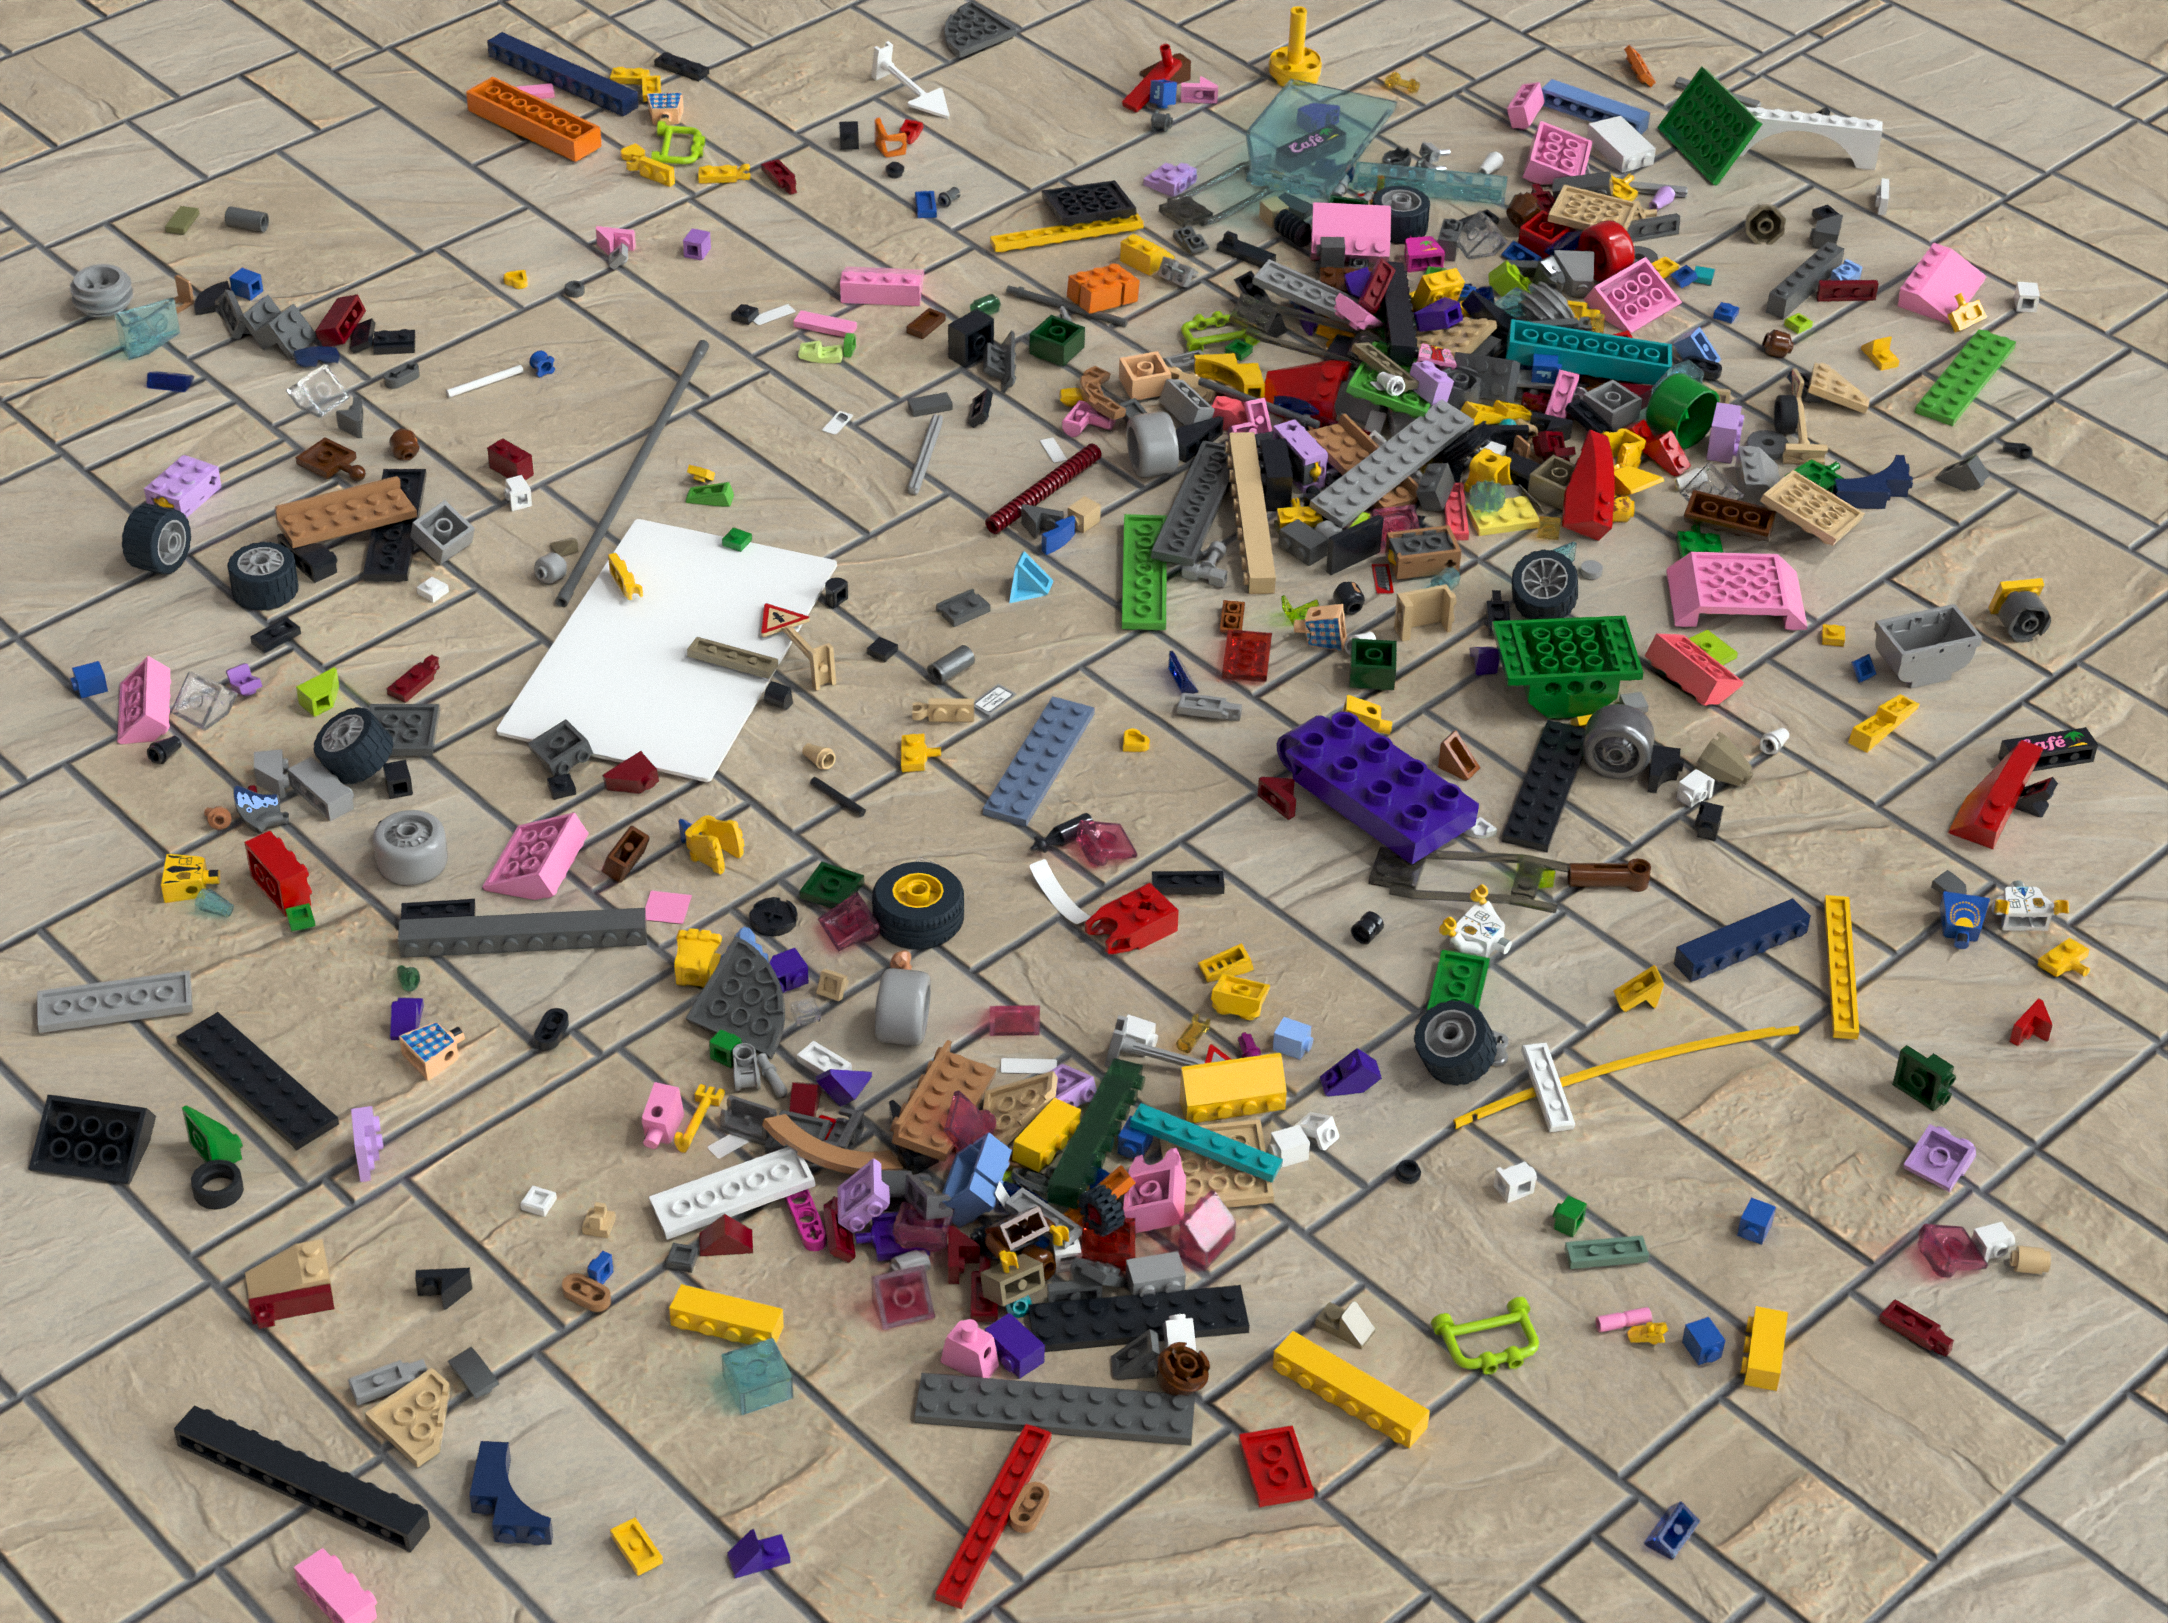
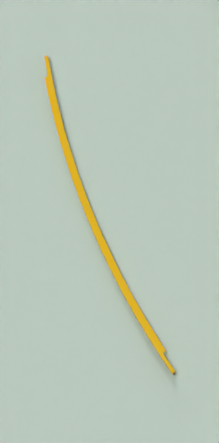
(1627, 1062)

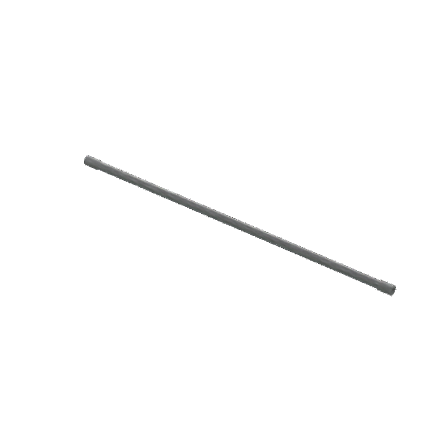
(568, 589)

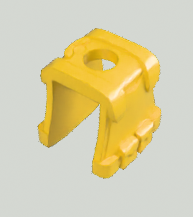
(1627, 452)
(1488, 467)
(714, 837)
(696, 956)

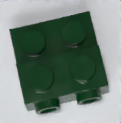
(1924, 1078)

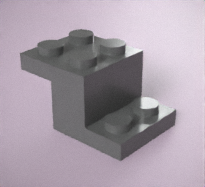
(273, 326)

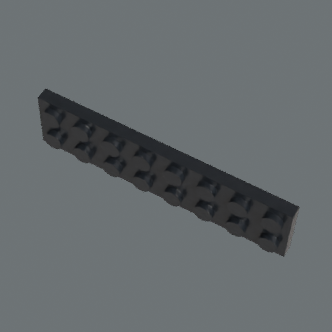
(391, 545)
(1546, 787)
(257, 1080)
(1125, 1318)

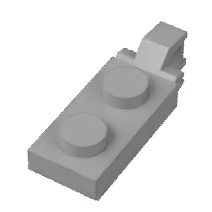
(1209, 707)
(384, 1380)

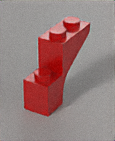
(1662, 448)

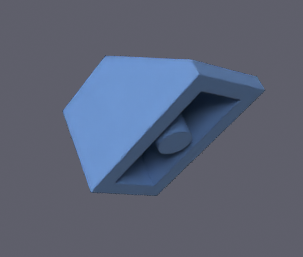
(1696, 344)

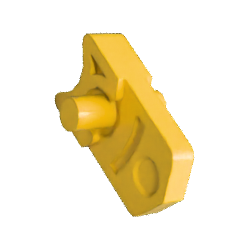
(1650, 1333)

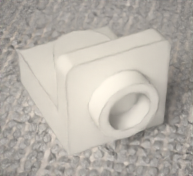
(1319, 1127)

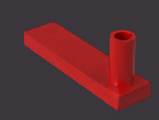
(1163, 70)

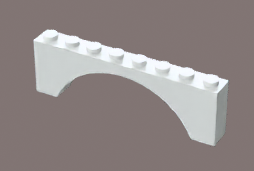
(1857, 136)

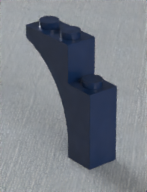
(1876, 489)
(494, 1495)

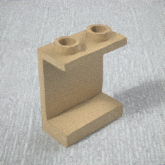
(1424, 608)

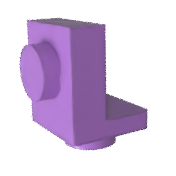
(242, 680)

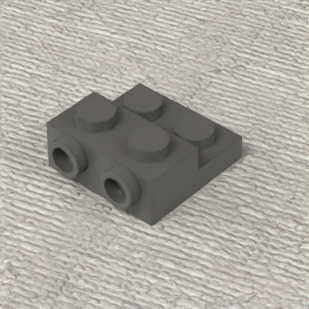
(561, 748)

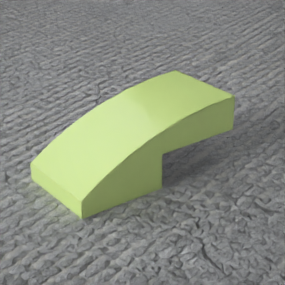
(816, 353)

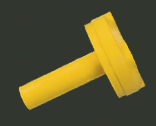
(1295, 59)

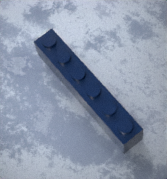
(1741, 940)

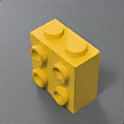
(1436, 286)

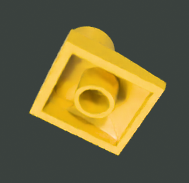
(1239, 996)

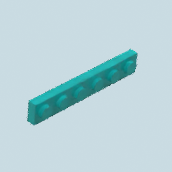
(1206, 1142)

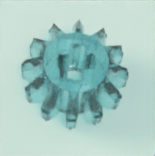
(1487, 496)

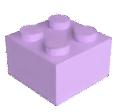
(1725, 433)

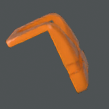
(881, 136)

